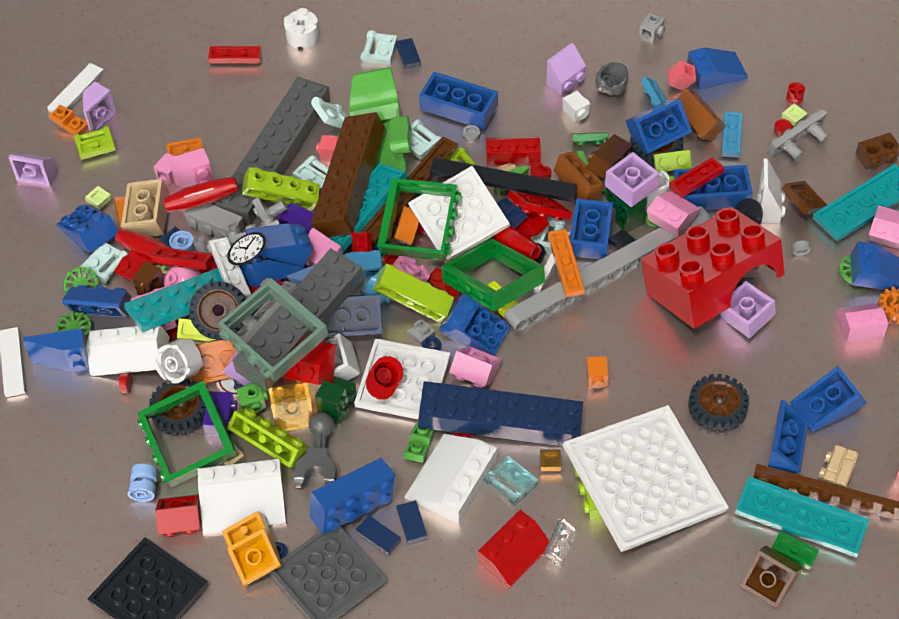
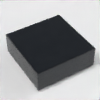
(621, 239)

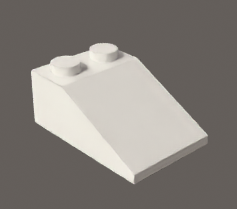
(770, 195)
(345, 363)

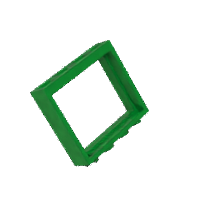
(422, 187)
(455, 274)
(211, 461)

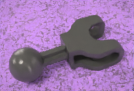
(317, 457)

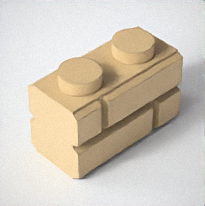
(839, 467)

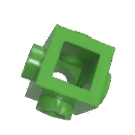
(252, 397)

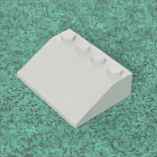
(453, 476)
(238, 491)

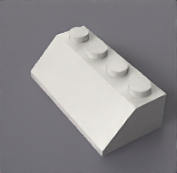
(124, 349)

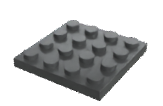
(328, 575)

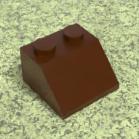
(771, 576)

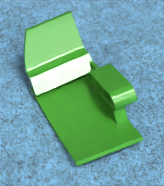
(377, 93)

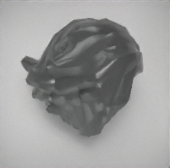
(612, 79)

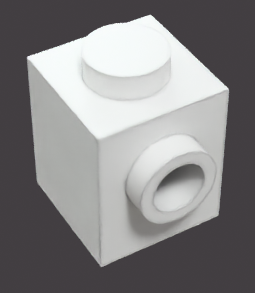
(576, 106)

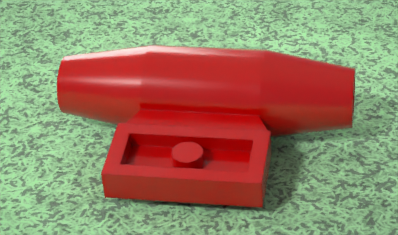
(201, 194)
(519, 237)
(140, 248)

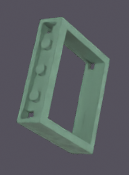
(251, 304)

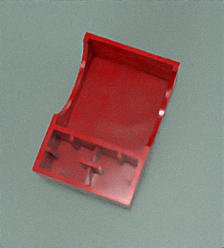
(702, 267)

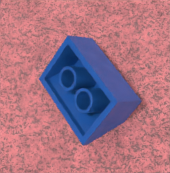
(659, 125)
(97, 301)
(788, 439)

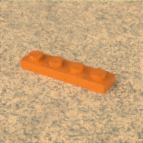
(566, 263)

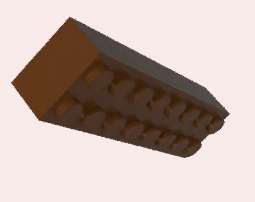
(348, 175)

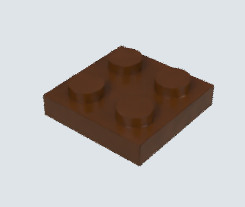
(804, 197)

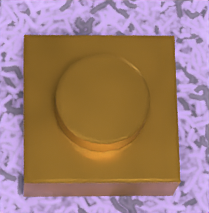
(550, 460)

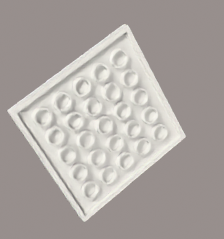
(645, 477)

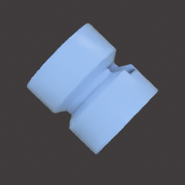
(182, 240)
(142, 482)

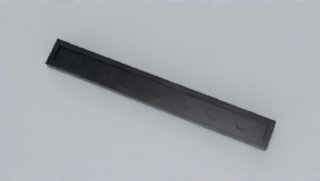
(507, 180)

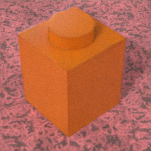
(597, 372)

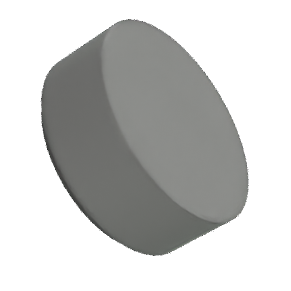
(471, 133)
(800, 248)

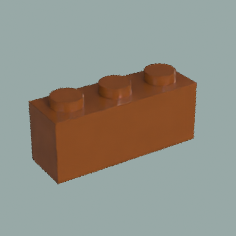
(700, 115)
(573, 170)

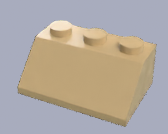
(145, 207)

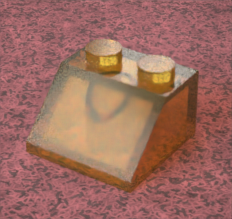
(291, 406)

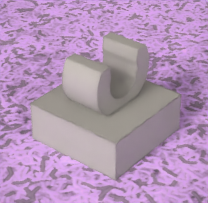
(421, 331)

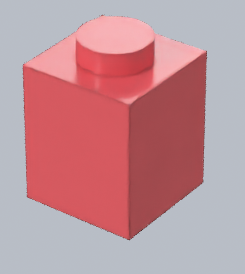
(681, 75)
(326, 147)

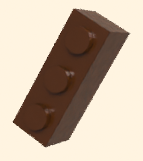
(607, 155)

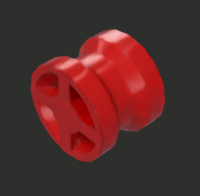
(795, 93)

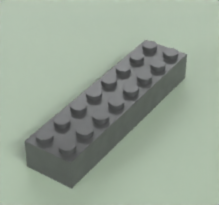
(319, 292)

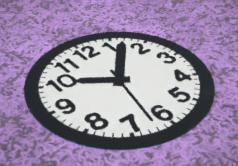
(246, 248)

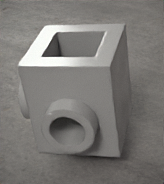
(652, 27)

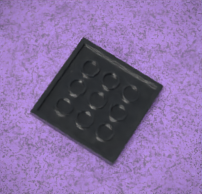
(148, 586)

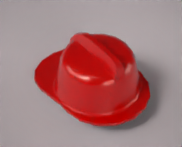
(384, 377)

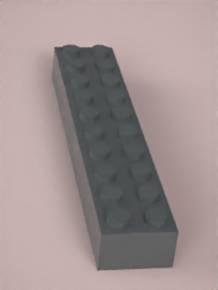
(277, 142)

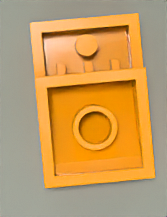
(252, 547)

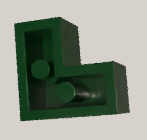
(626, 216)
(336, 398)

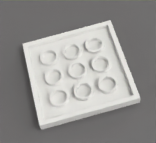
(477, 214)
(418, 366)

